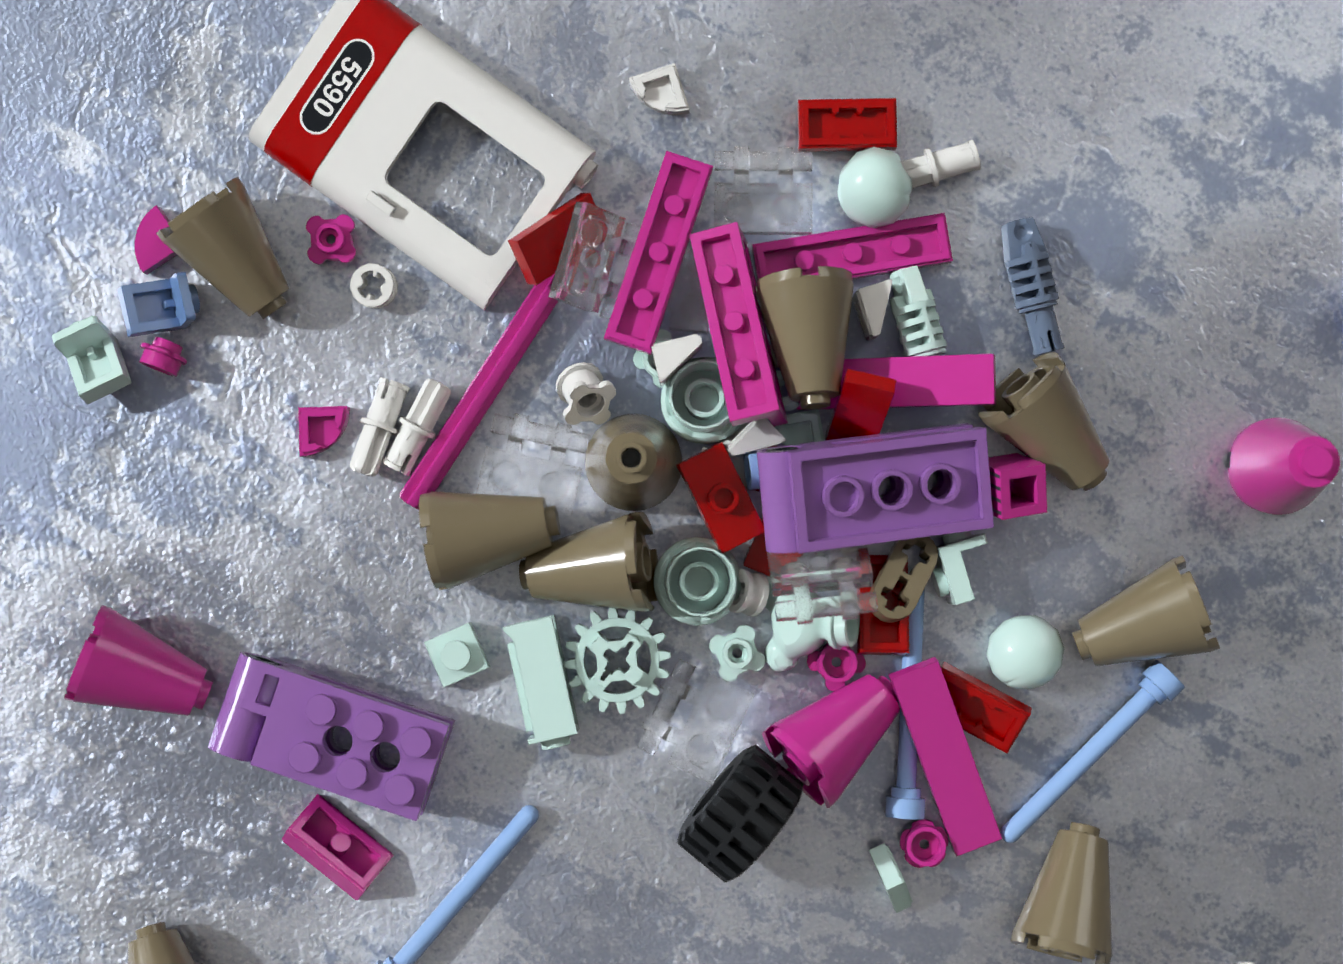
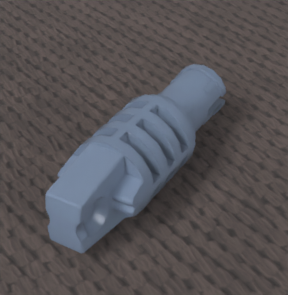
(1032, 282)

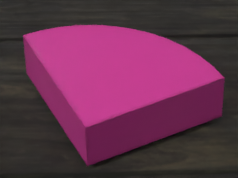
(148, 247)
(320, 428)

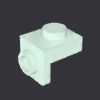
(92, 358)
(950, 576)

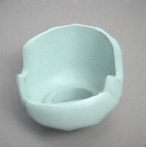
(874, 187)
(1025, 652)

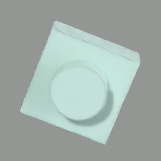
(457, 654)

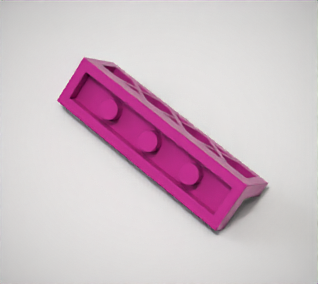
(737, 326)

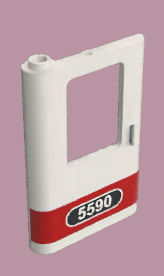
(359, 103)

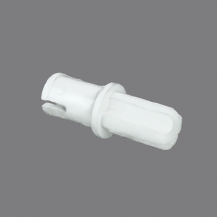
(942, 164)
(417, 426)
(378, 427)

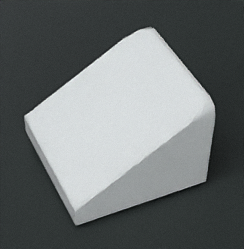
(871, 307)
(674, 354)
(752, 437)

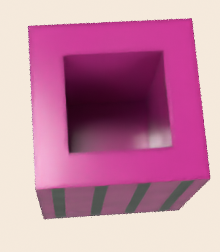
(1017, 486)

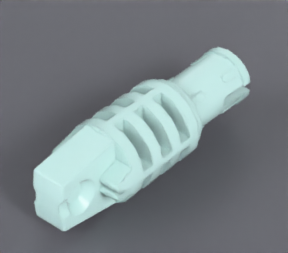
(916, 314)

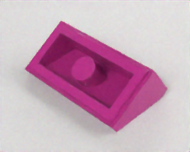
(337, 847)

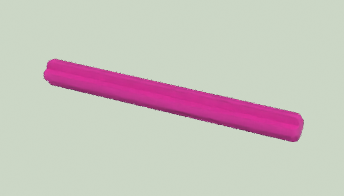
(480, 393)

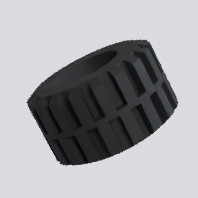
(740, 813)

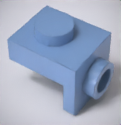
(159, 305)

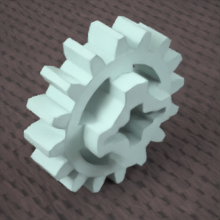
(635, 674)

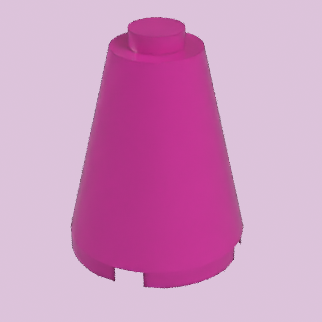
(1281, 465)
(135, 670)
(834, 736)

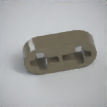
(913, 582)

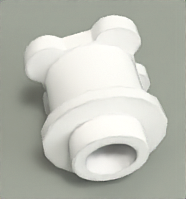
(585, 393)

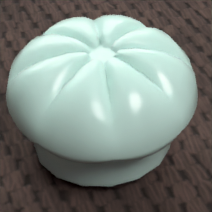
(696, 403)
(696, 581)

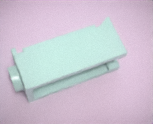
(542, 682)

